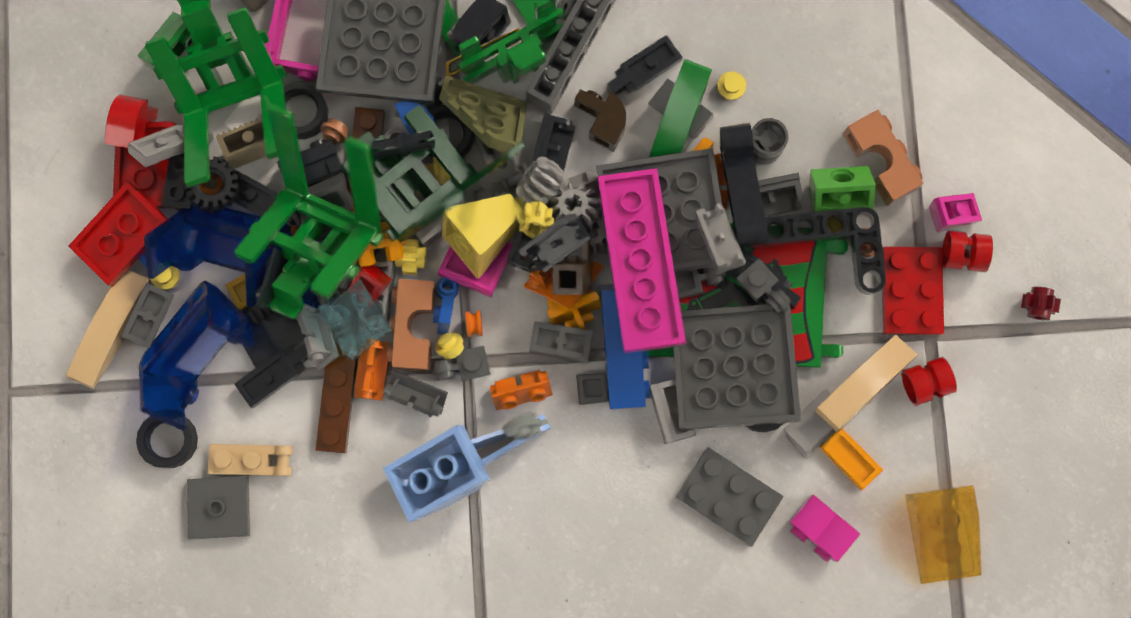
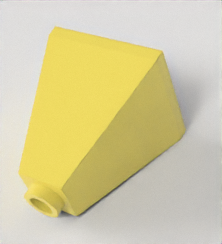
(481, 229)

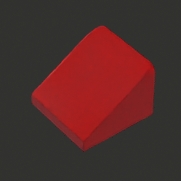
(373, 279)

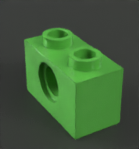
(841, 188)

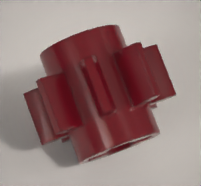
(1040, 303)

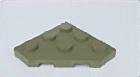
(489, 114)

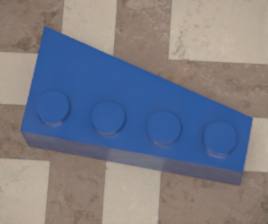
(623, 370)

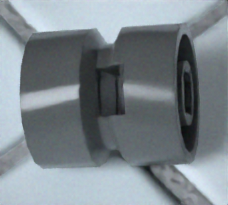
(769, 140)

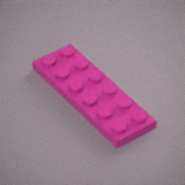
(641, 261)

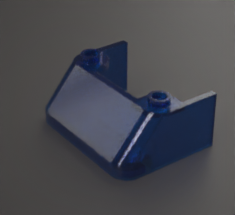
(208, 237)
(185, 350)

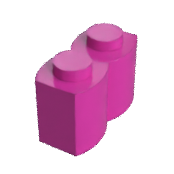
(823, 529)

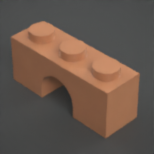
(875, 135)
(411, 300)

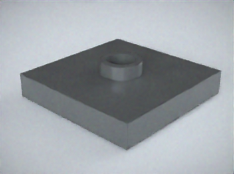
(218, 507)

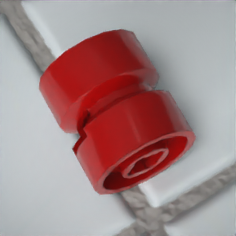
(975, 255)
(933, 379)

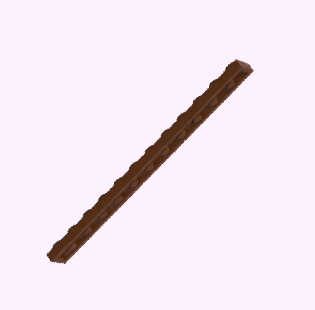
(341, 372)

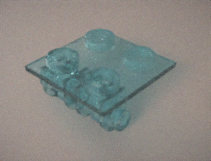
(354, 320)

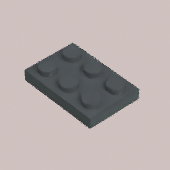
(729, 496)

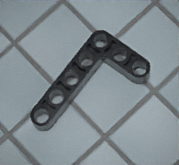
(848, 230)

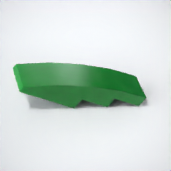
(681, 109)

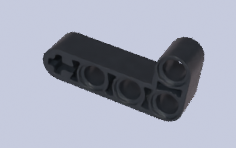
(743, 184)

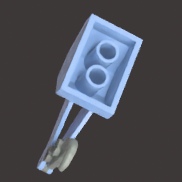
(450, 466)

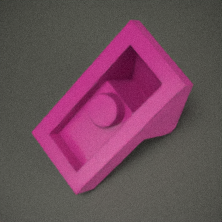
(954, 211)

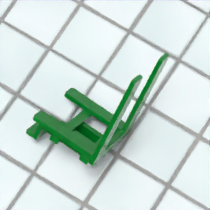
(209, 51)
(520, 59)
(307, 258)

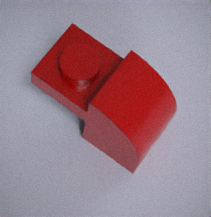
(127, 120)

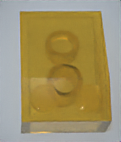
(945, 533)

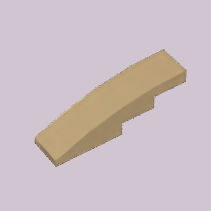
(105, 330)
(866, 383)

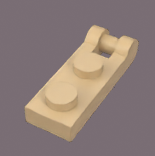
(249, 459)

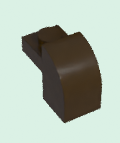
(609, 116)
(574, 272)

